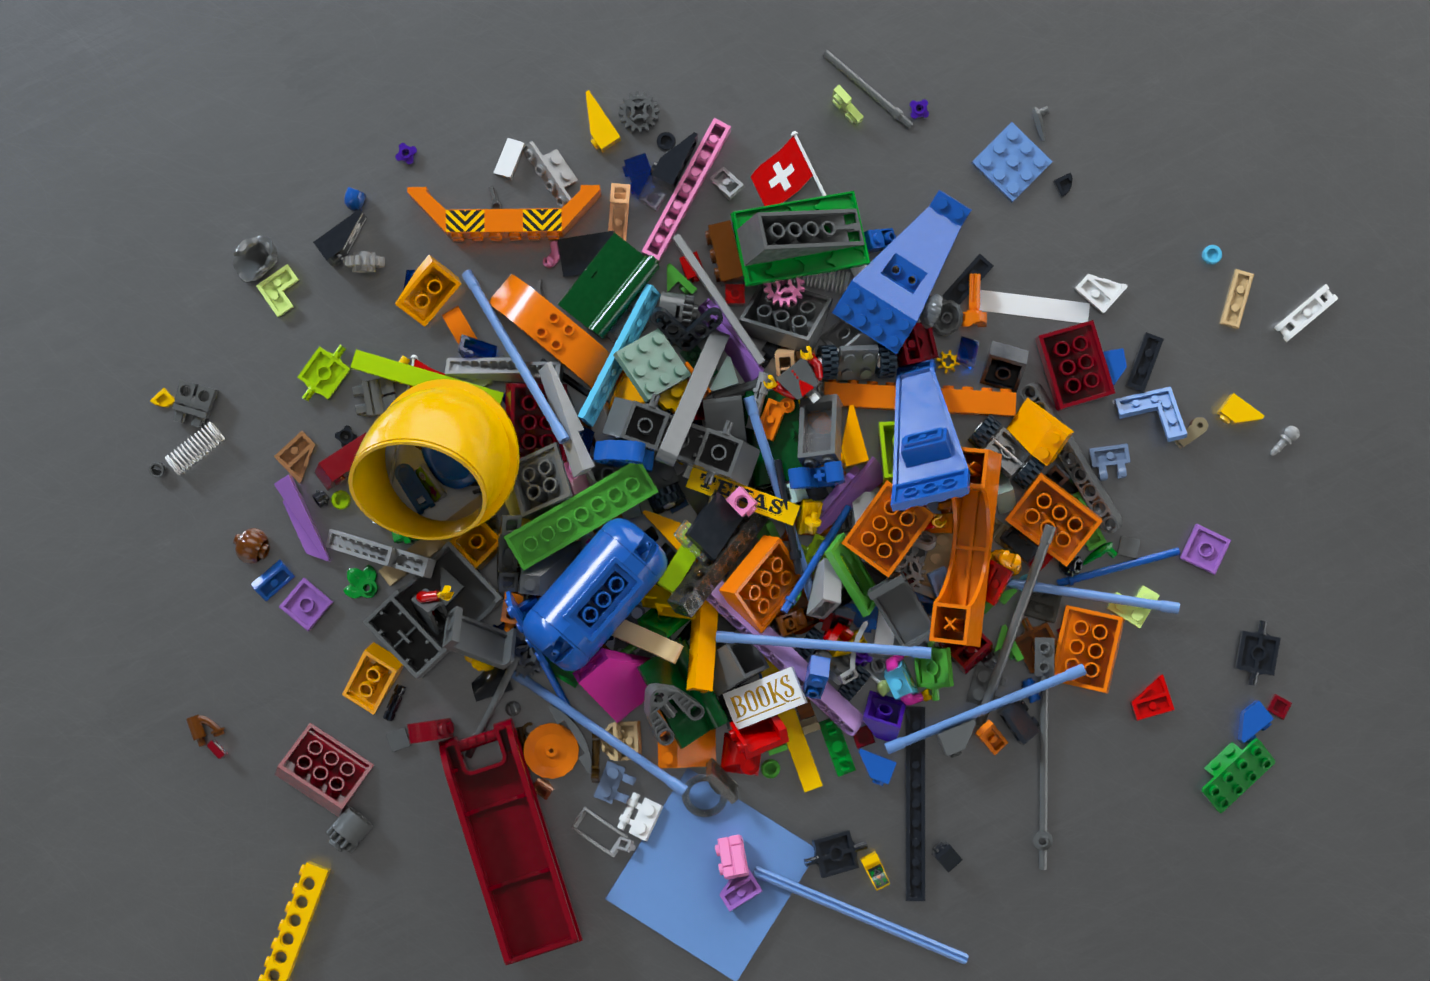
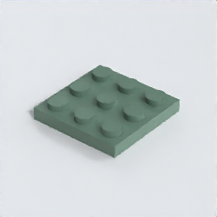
(652, 364)

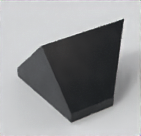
(1061, 478)

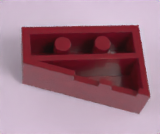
(337, 466)

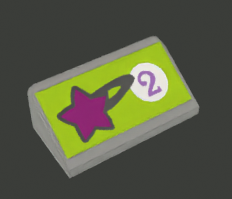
(430, 483)

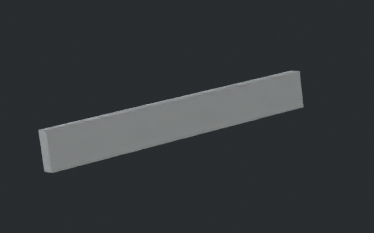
(718, 299)

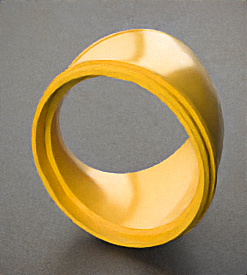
(448, 419)

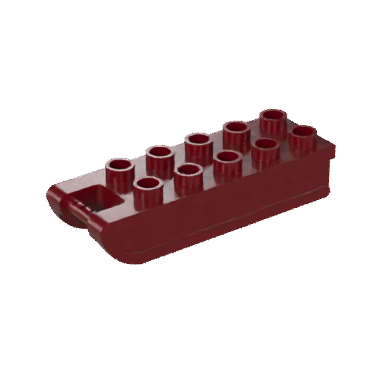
(510, 846)

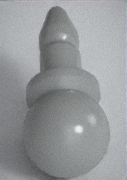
(1290, 434)

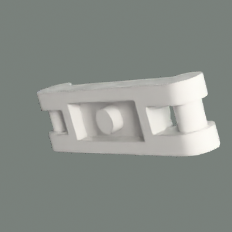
(1306, 312)

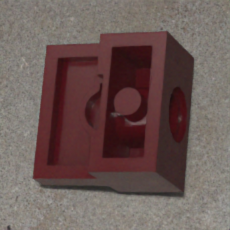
(918, 346)
(966, 656)

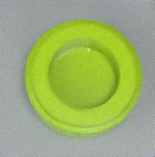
(341, 500)

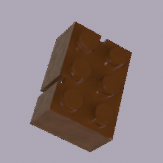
(724, 253)

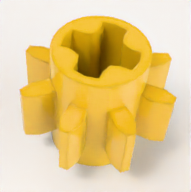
(943, 364)

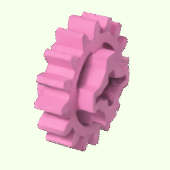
(791, 291)

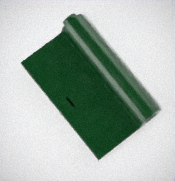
(609, 285)
(784, 445)
(664, 672)

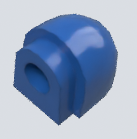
(354, 199)

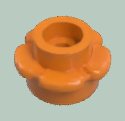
(945, 506)

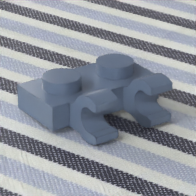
(1110, 456)
(610, 782)

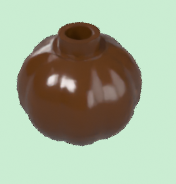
(251, 545)

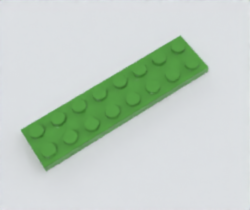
(580, 514)

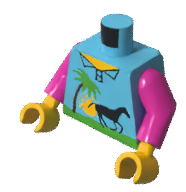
(902, 683)

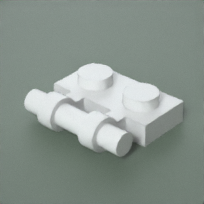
(645, 818)

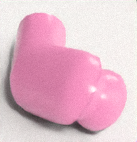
(554, 257)

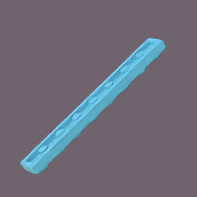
(611, 369)

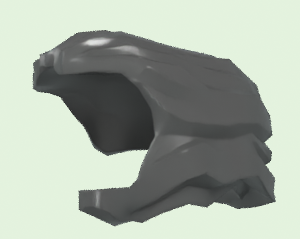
(254, 258)

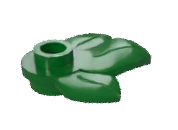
(359, 580)

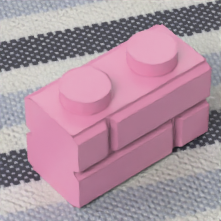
(732, 857)

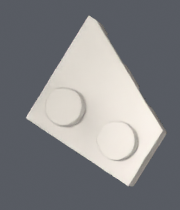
(1100, 291)

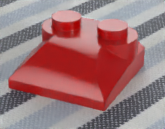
(735, 762)

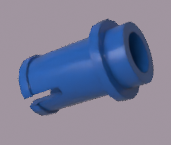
(1027, 682)

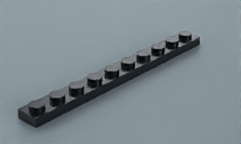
(914, 807)

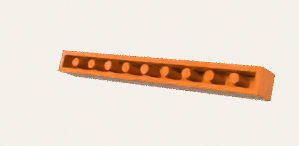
(958, 401)

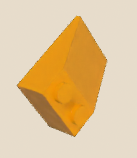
(428, 290)
(1039, 432)
(852, 444)
(665, 526)
(373, 678)

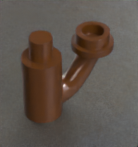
(197, 729)

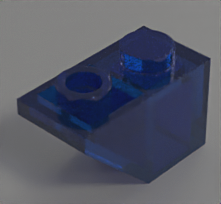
(638, 171)

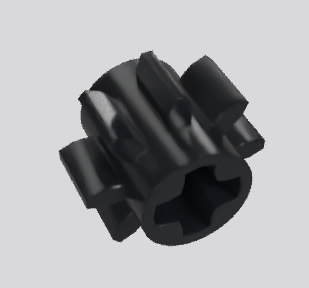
(1074, 566)

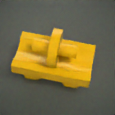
(809, 516)

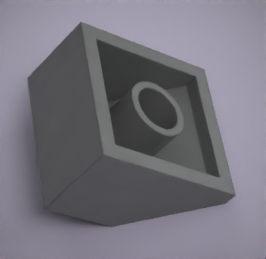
(955, 738)

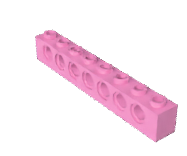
(687, 189)

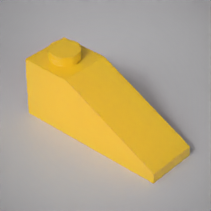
(601, 129)

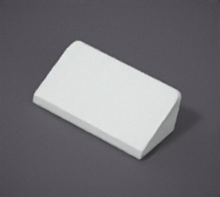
(509, 158)

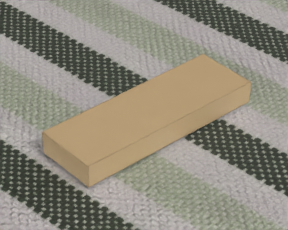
(1236, 299)

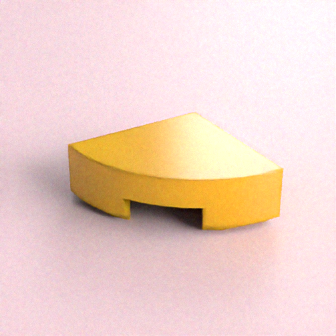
(163, 399)

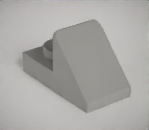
(727, 183)

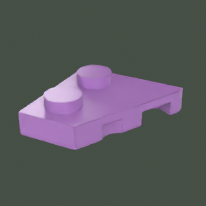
(740, 891)

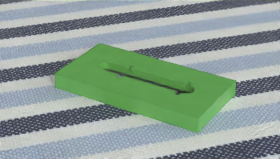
(857, 569)

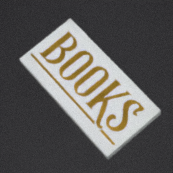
(764, 698)

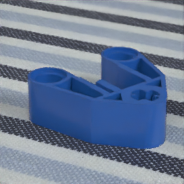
(621, 453)
(807, 478)

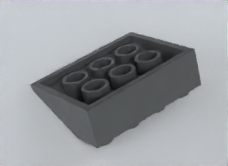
(786, 326)

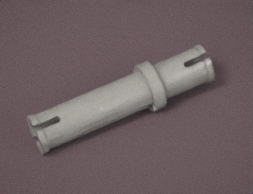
(759, 394)

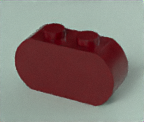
(430, 730)

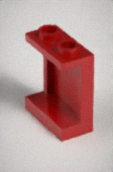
(759, 736)

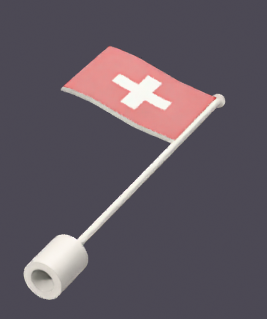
(786, 175)

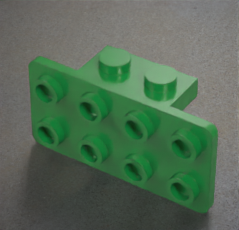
(1235, 772)

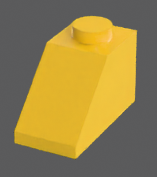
(1238, 411)

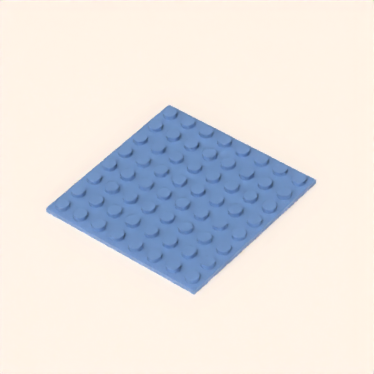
(677, 879)

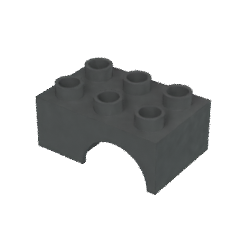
(407, 635)

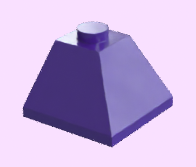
(883, 716)

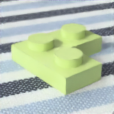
(842, 100)
(274, 287)
(1132, 614)

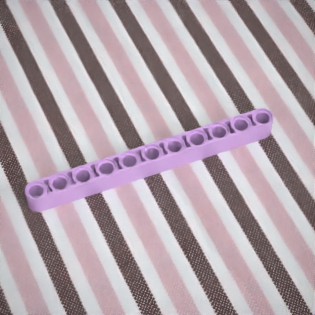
(831, 702)

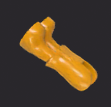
(1008, 560)

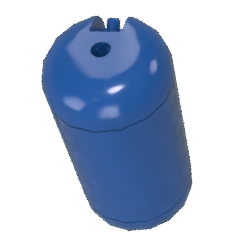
(594, 594)

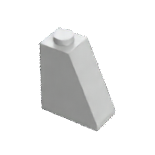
(825, 591)

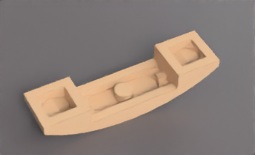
(619, 209)

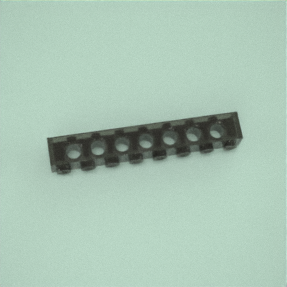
(708, 574)

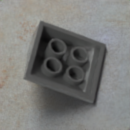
(541, 482)
(543, 574)

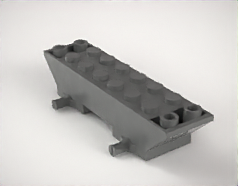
(703, 448)

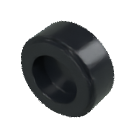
(666, 141)

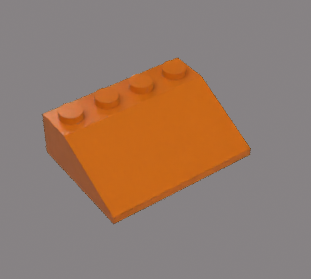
(1052, 505)
(886, 535)
(761, 583)
(1089, 640)
(693, 755)

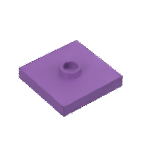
(1205, 549)
(306, 604)

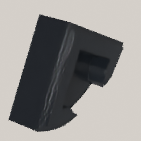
(1063, 184)

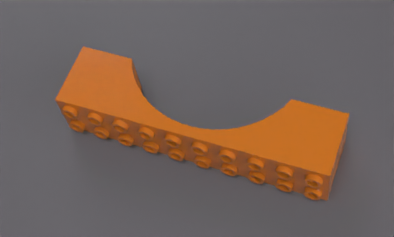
(961, 602)

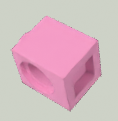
(734, 499)

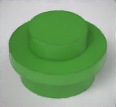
(770, 768)

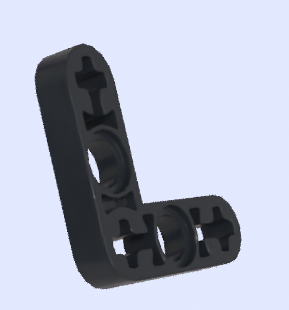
(683, 332)

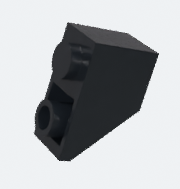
(946, 856)

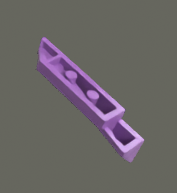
(735, 348)
(855, 484)
(301, 518)

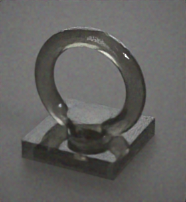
(719, 782)

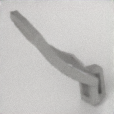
(841, 677)
(619, 845)

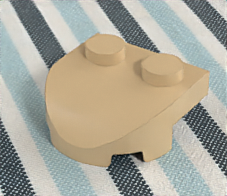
(627, 732)

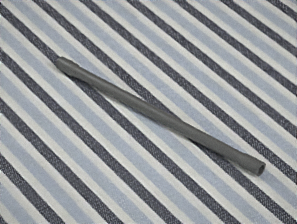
(1045, 541)

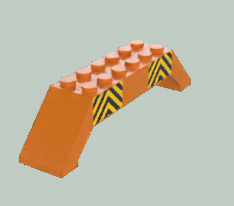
(507, 223)

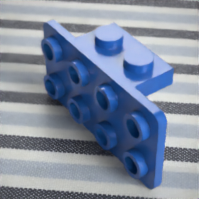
(519, 612)

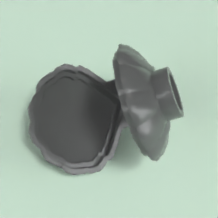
(935, 312)

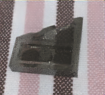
(1043, 606)

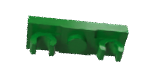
(837, 747)

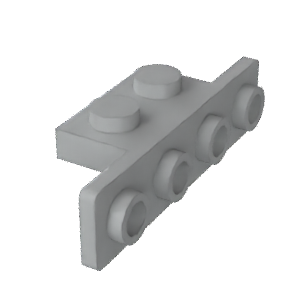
(552, 171)

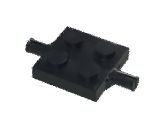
(1257, 653)
(835, 854)

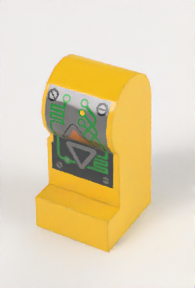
(875, 870)

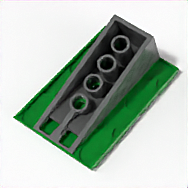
(800, 238)

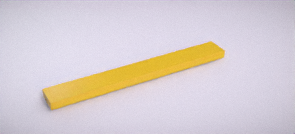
(797, 743)

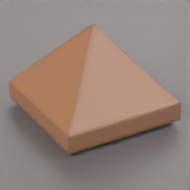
(543, 788)

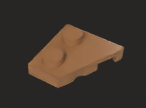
(296, 455)

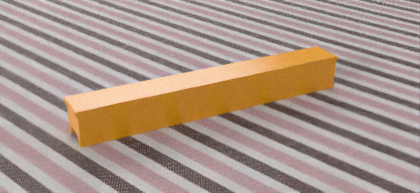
(702, 649)

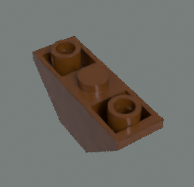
(794, 621)

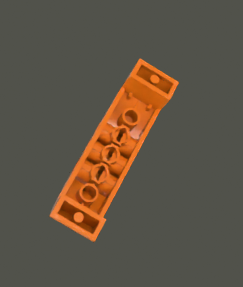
(551, 329)

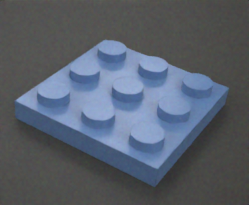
(1011, 162)

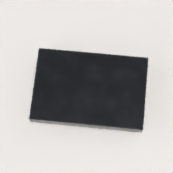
(579, 251)
(713, 525)

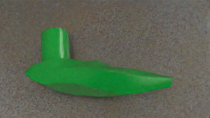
(1105, 548)

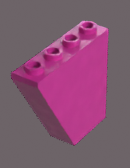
(614, 681)

